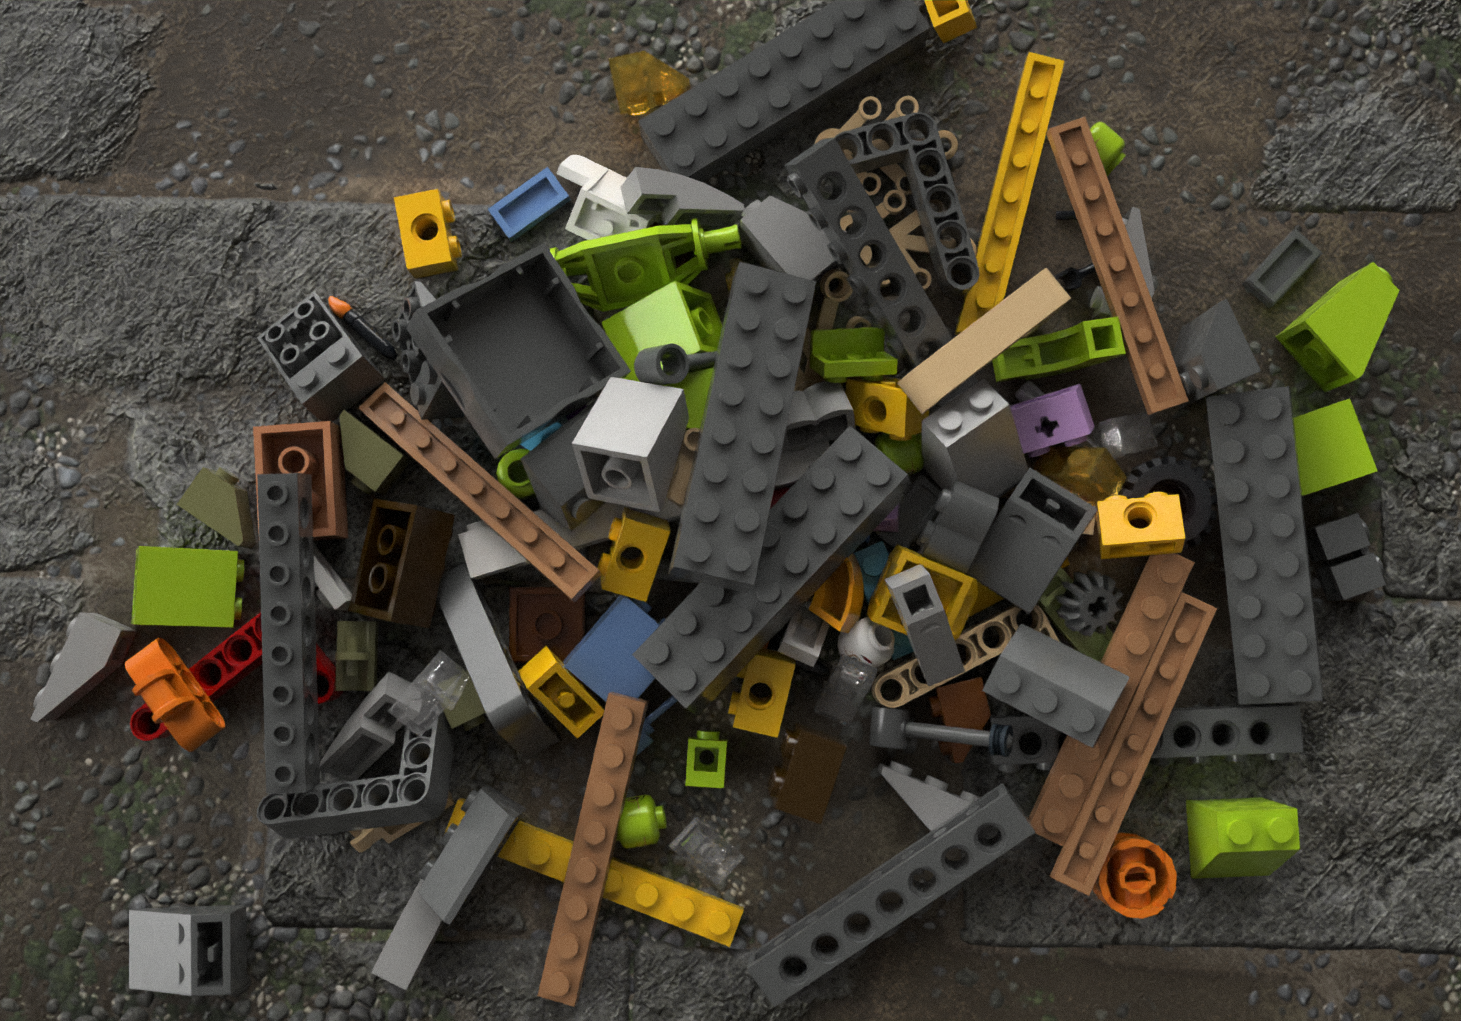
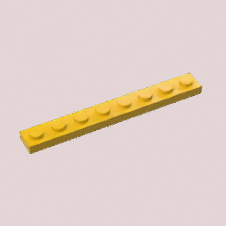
(1012, 186)
(625, 883)

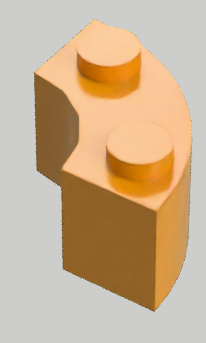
(841, 596)

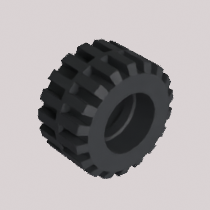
(1181, 480)

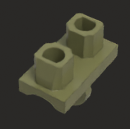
(356, 655)

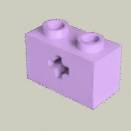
(1065, 406)

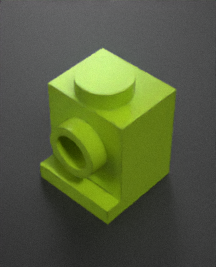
(702, 774)

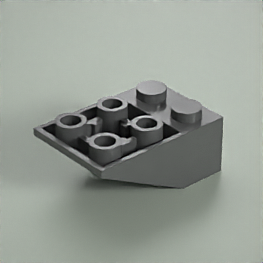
(320, 359)
(427, 388)
(1030, 540)
(188, 949)

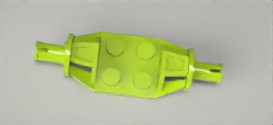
(641, 261)

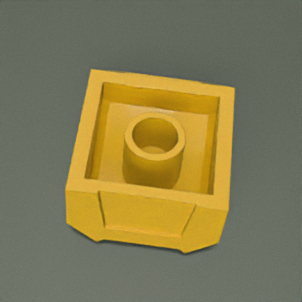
(954, 589)

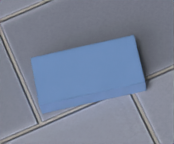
(529, 204)

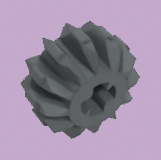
(1089, 602)

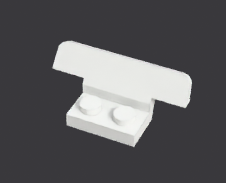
(600, 202)

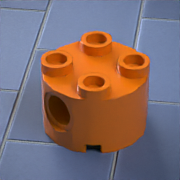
(1136, 877)

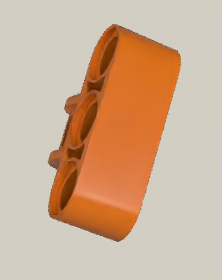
(174, 695)

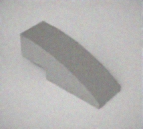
(678, 199)
(367, 732)
(409, 942)

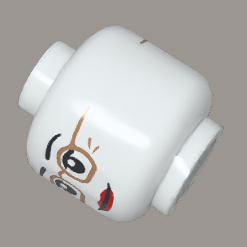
(867, 643)

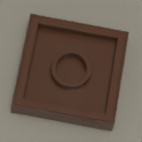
(544, 619)

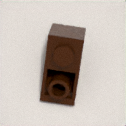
(961, 706)

